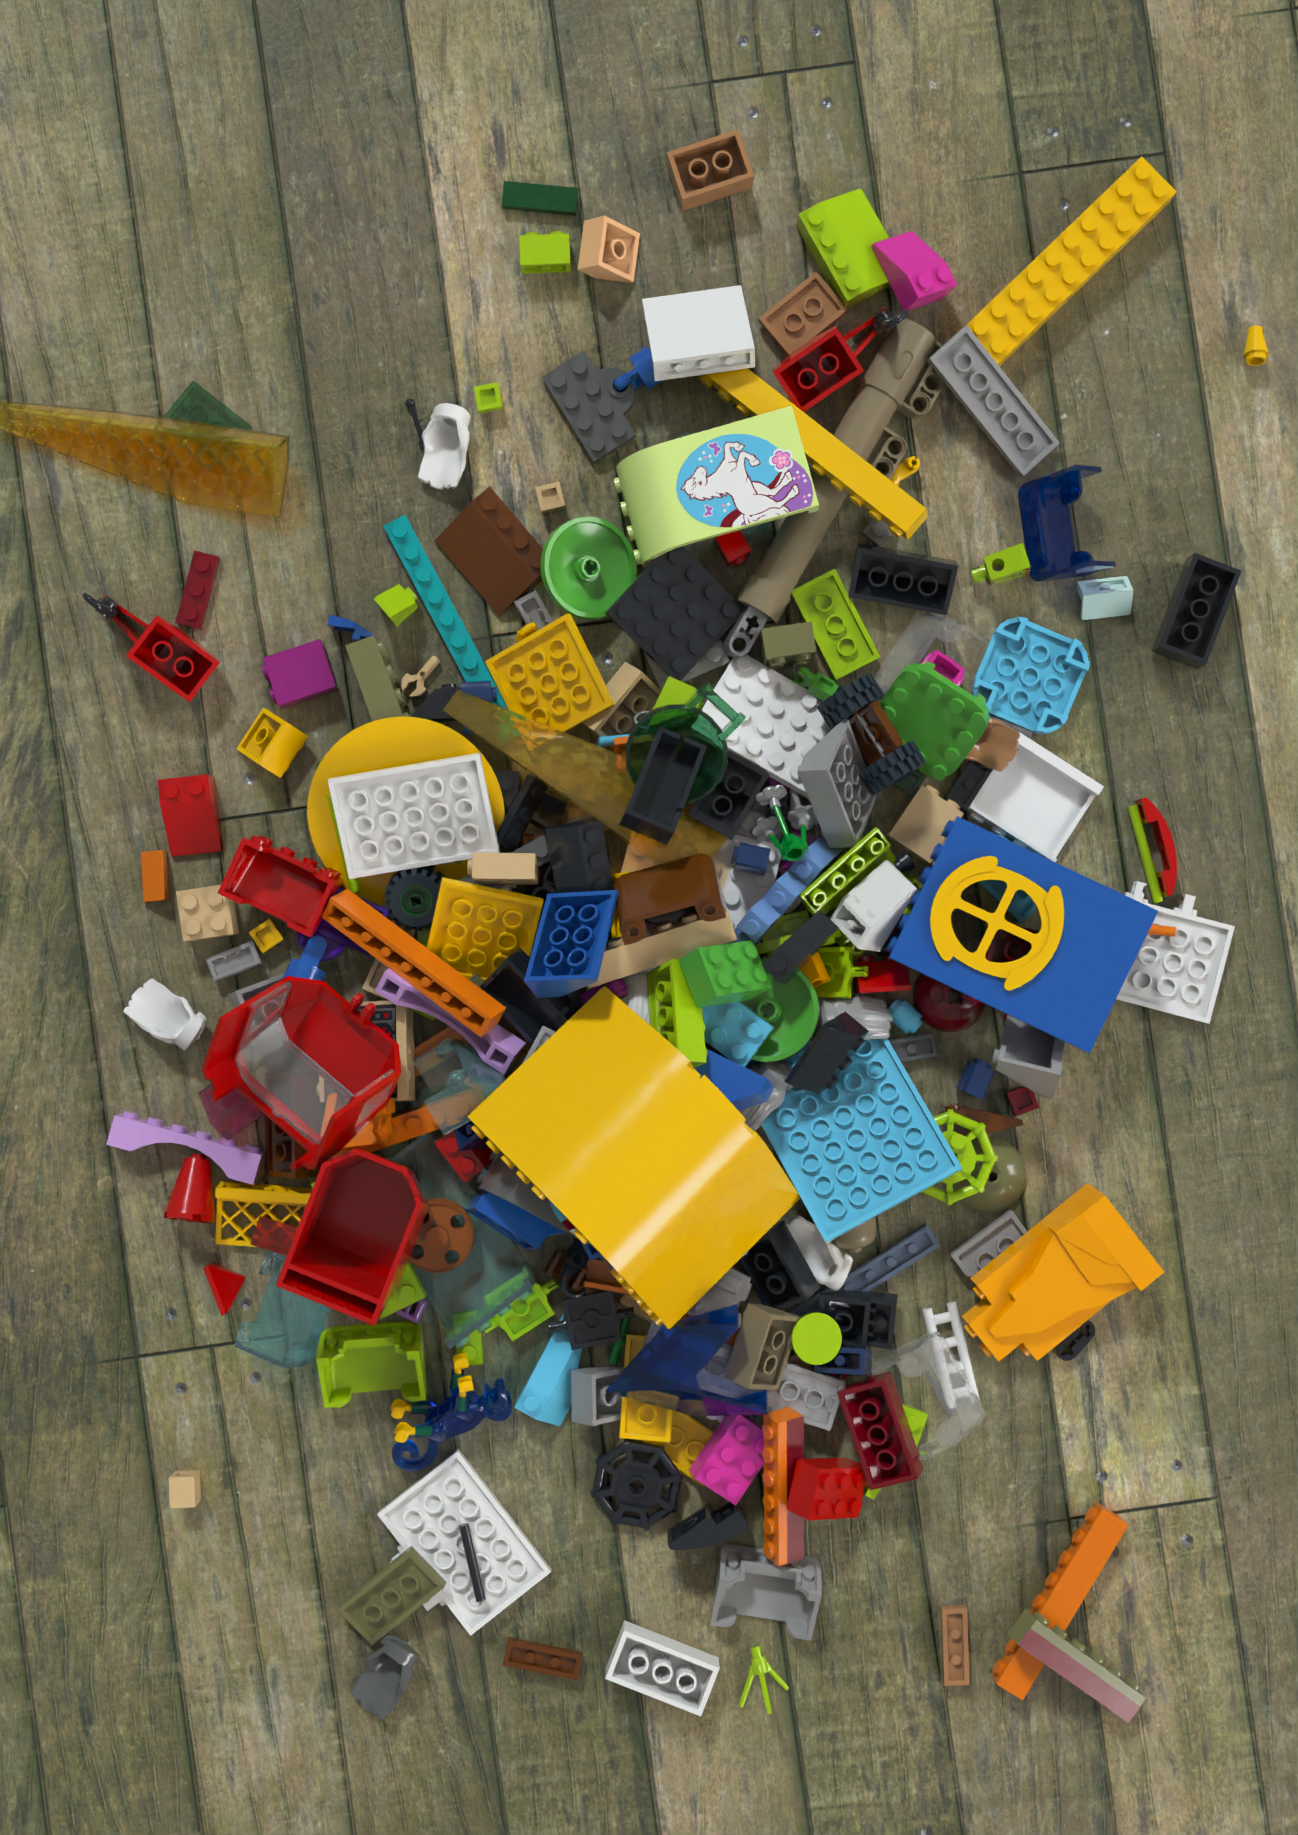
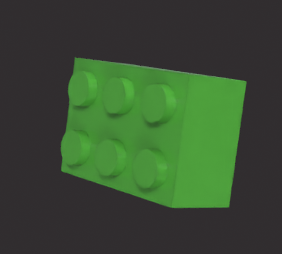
(724, 973)

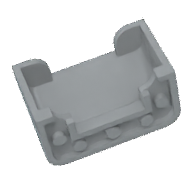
(1029, 1057)
(759, 1588)

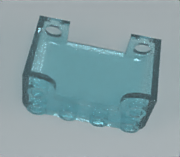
(285, 1324)

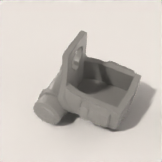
(728, 1291)

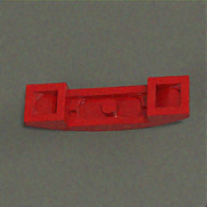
(1165, 844)

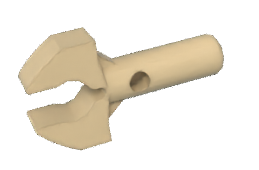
(420, 677)

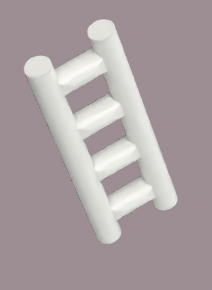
(958, 1338)

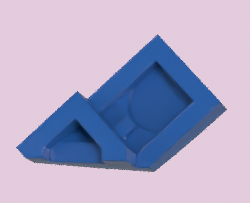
(343, 624)

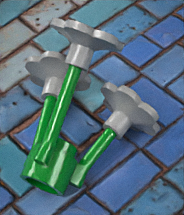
(791, 847)

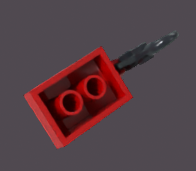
(828, 360)
(162, 649)

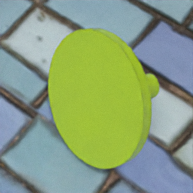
(816, 1338)

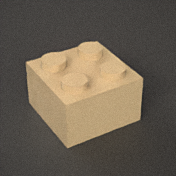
(206, 914)

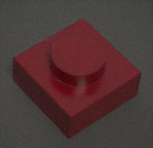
(1021, 1100)

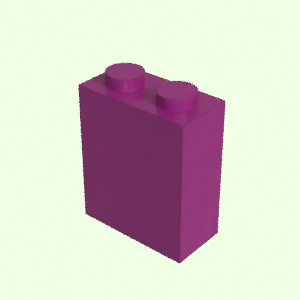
(299, 674)

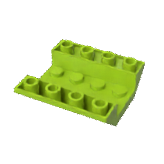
(845, 875)

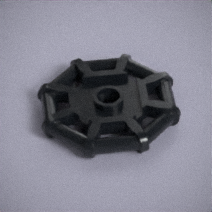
(632, 1470)

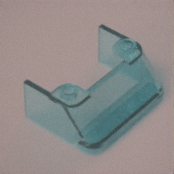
(466, 1079)

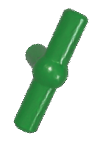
(617, 1346)

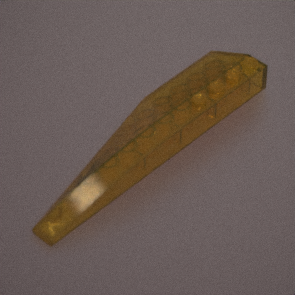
(173, 456)
(580, 773)

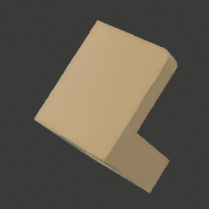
(184, 1489)

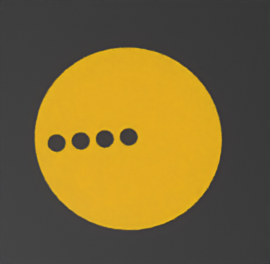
(380, 746)

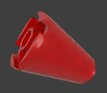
(193, 1192)

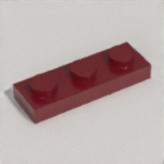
(197, 590)

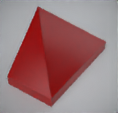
(224, 1285)

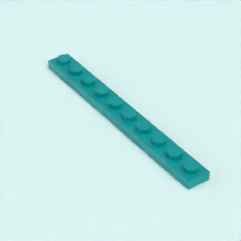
(439, 603)

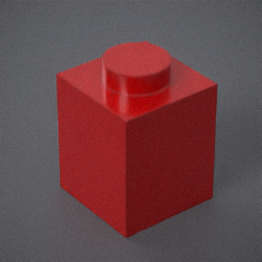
(733, 548)

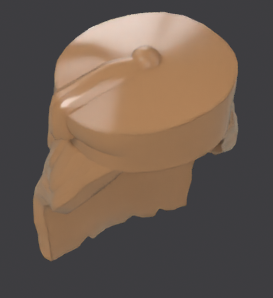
(995, 746)

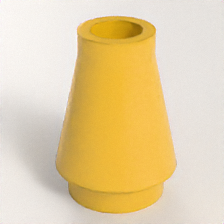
(1255, 347)

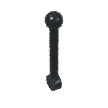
(410, 403)

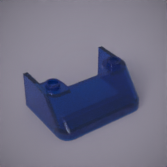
(1049, 527)

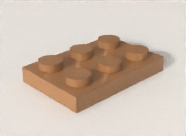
(802, 314)

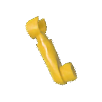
(905, 469)

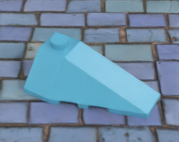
(549, 1385)

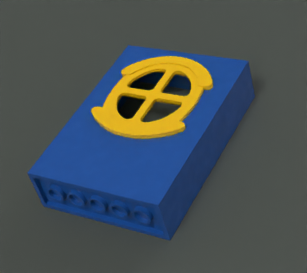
(1074, 960)

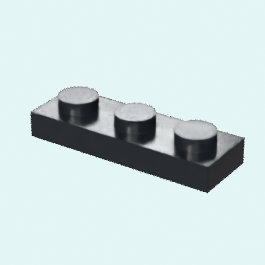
(520, 812)

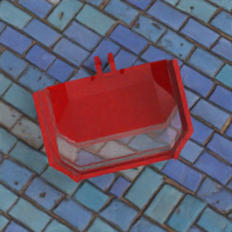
(305, 1063)

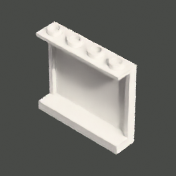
(698, 333)
(1035, 799)

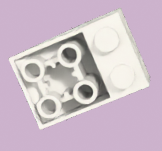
(874, 907)

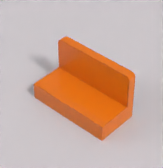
(599, 1277)

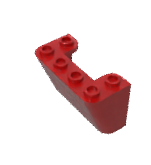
(280, 883)

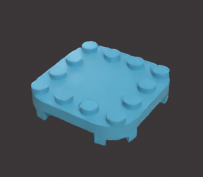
(1030, 675)

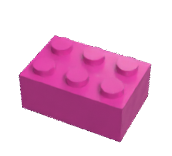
(731, 1457)

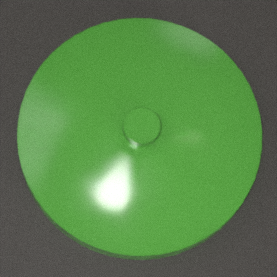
(587, 566)
(791, 1011)

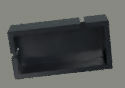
(663, 786)
(523, 1008)

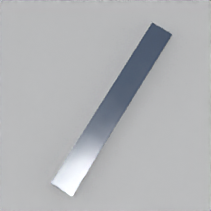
(879, 1267)

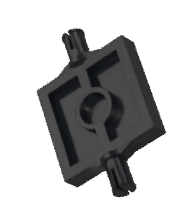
(592, 1319)

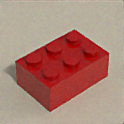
(827, 1488)

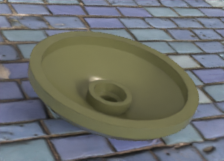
(1006, 1186)

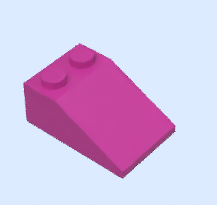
(914, 270)

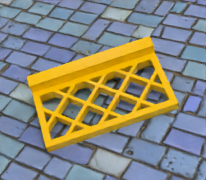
(260, 1194)

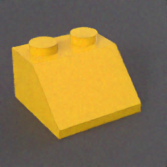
(272, 742)

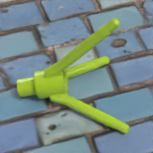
(759, 1667)

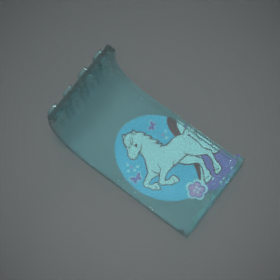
(492, 1272)

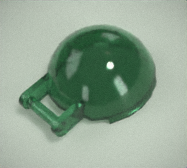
(689, 723)

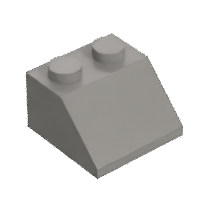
(589, 1397)

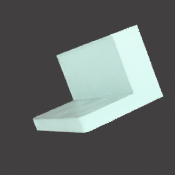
(1105, 597)

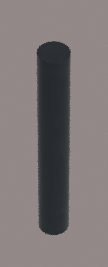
(472, 1562)

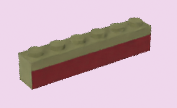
(1077, 1665)

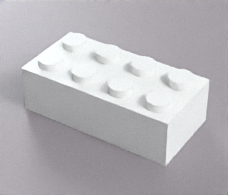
(662, 1668)

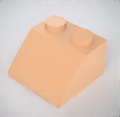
(608, 250)

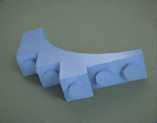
(786, 891)

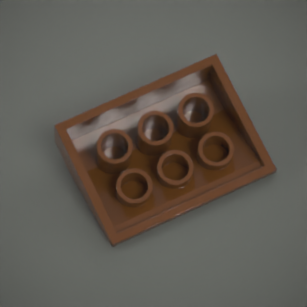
(493, 551)

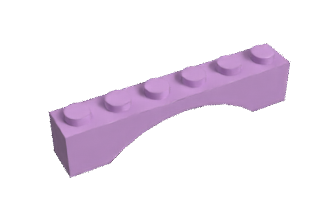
(495, 1048)
(237, 1162)

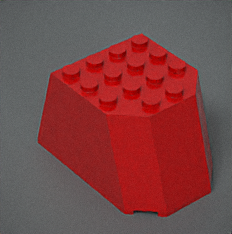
(355, 1234)

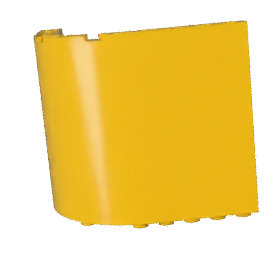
(637, 1155)

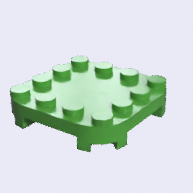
(936, 716)

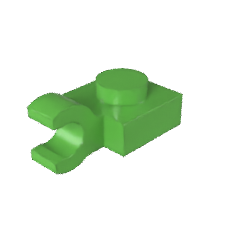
(819, 684)

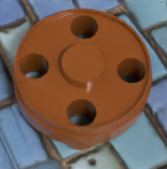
(441, 1235)

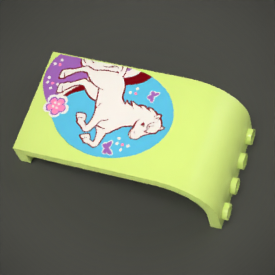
(715, 483)

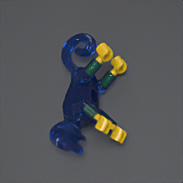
(450, 1418)

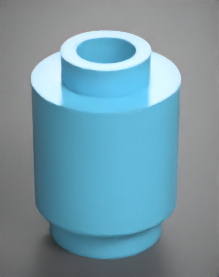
(905, 1016)

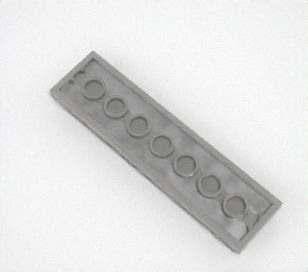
(801, 1388)

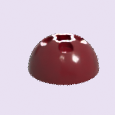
(932, 1000)

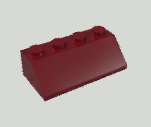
(880, 1431)

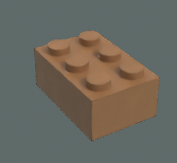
(710, 170)

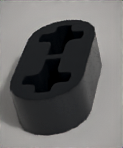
(1078, 1343)

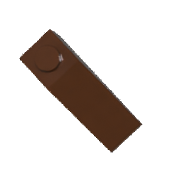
(993, 1121)

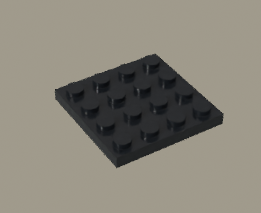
(675, 611)

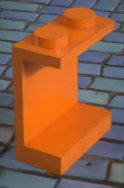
(376, 1131)

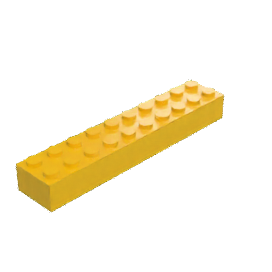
(1071, 260)

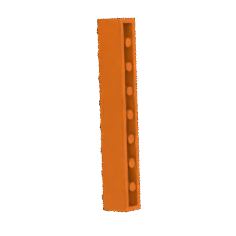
(413, 962)
(1063, 1592)

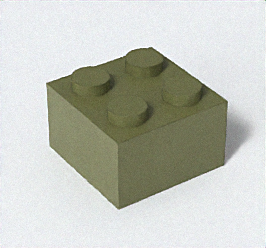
(787, 645)

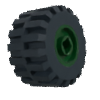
(413, 897)

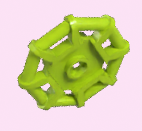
(967, 1157)

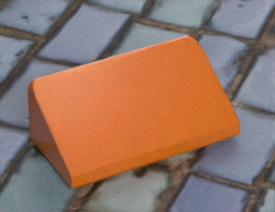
(155, 876)

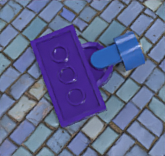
(324, 946)

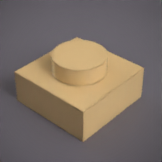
(550, 497)

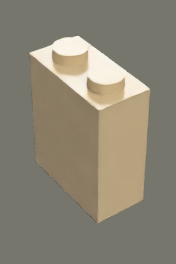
(922, 823)
(504, 868)

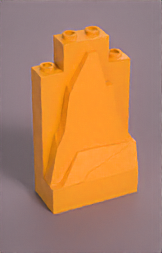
(1057, 1277)

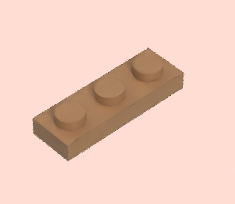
(955, 1645)

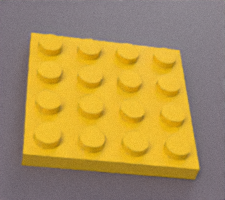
(551, 677)
(481, 926)

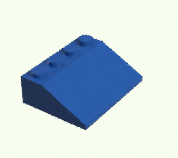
(570, 942)

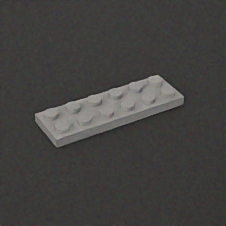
(993, 401)

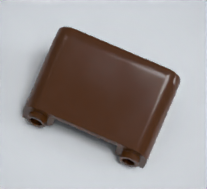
(665, 890)

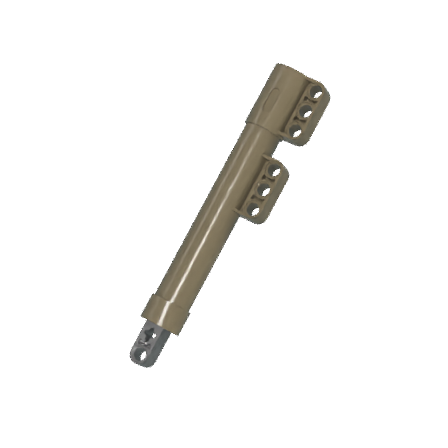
(889, 385)

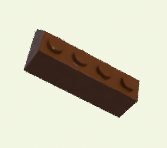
(282, 1152)

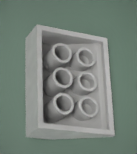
(834, 787)

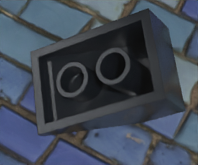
(732, 798)

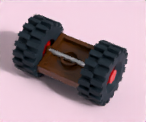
(873, 732)

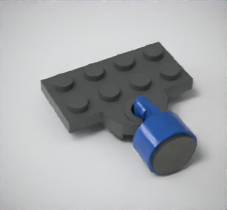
(600, 399)

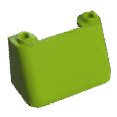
(371, 1360)

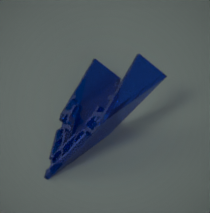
(669, 1363)

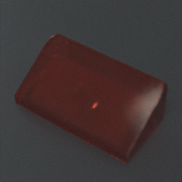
(273, 1235)

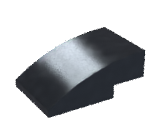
(862, 1317)
(708, 1527)

